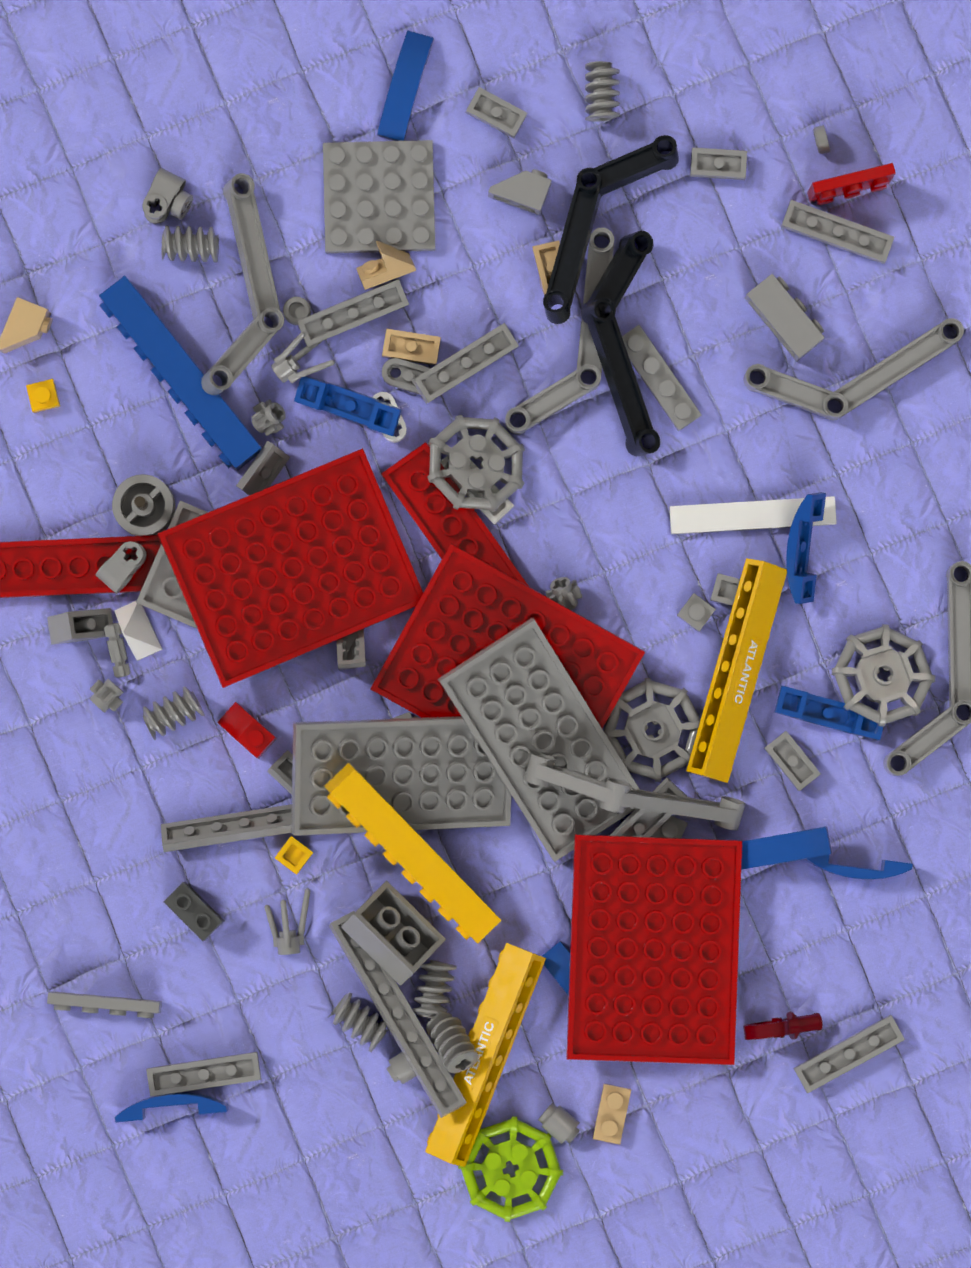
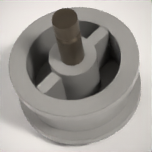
(143, 505)

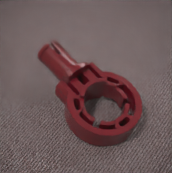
(779, 1027)

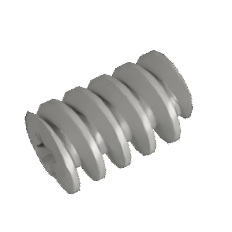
(601, 91)
(190, 244)
(171, 712)
(434, 988)
(359, 1021)
(451, 1042)

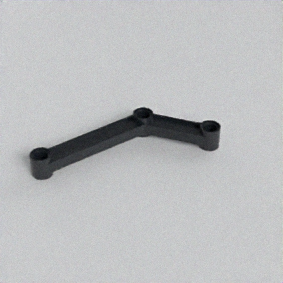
(583, 213)
(611, 346)

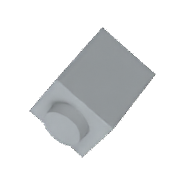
(523, 191)
(78, 625)

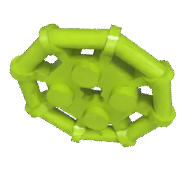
(524, 1177)

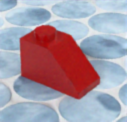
(247, 730)

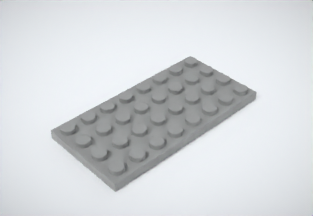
(525, 703)
(420, 766)

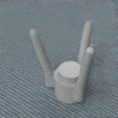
(287, 367)
(287, 940)

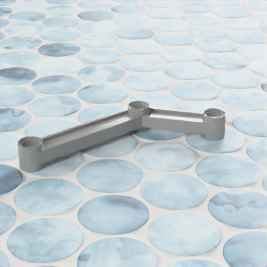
(258, 283)
(571, 387)
(862, 387)
(959, 657)
(618, 794)

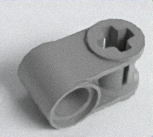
(162, 192)
(118, 570)

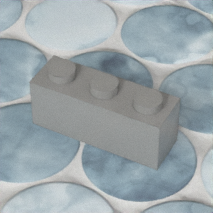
(785, 316)

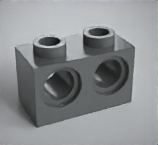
(194, 911)

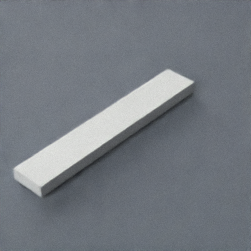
(742, 516)

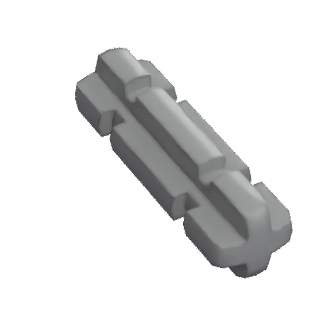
(117, 650)

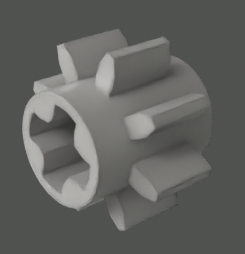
(268, 417)
(564, 592)
(106, 695)

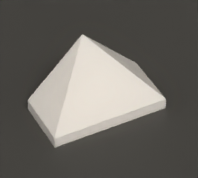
(137, 630)

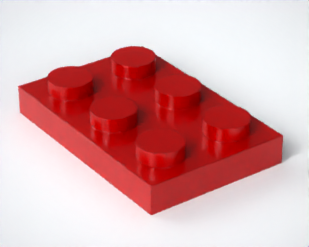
(851, 184)

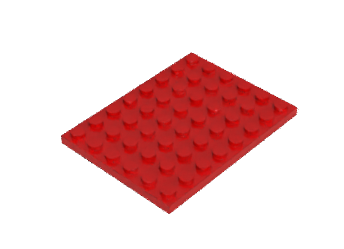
(291, 567)
(473, 607)
(654, 949)

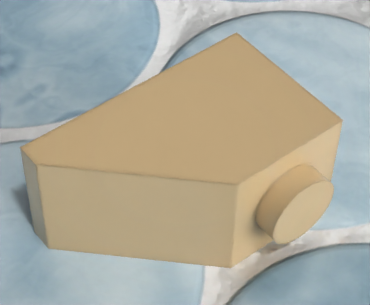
(24, 325)

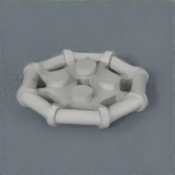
(477, 448)
(876, 689)
(657, 714)

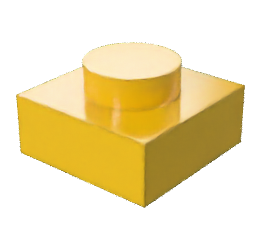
(43, 395)
(294, 855)

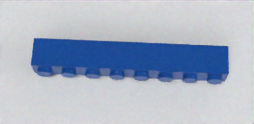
(180, 372)

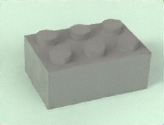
(393, 933)

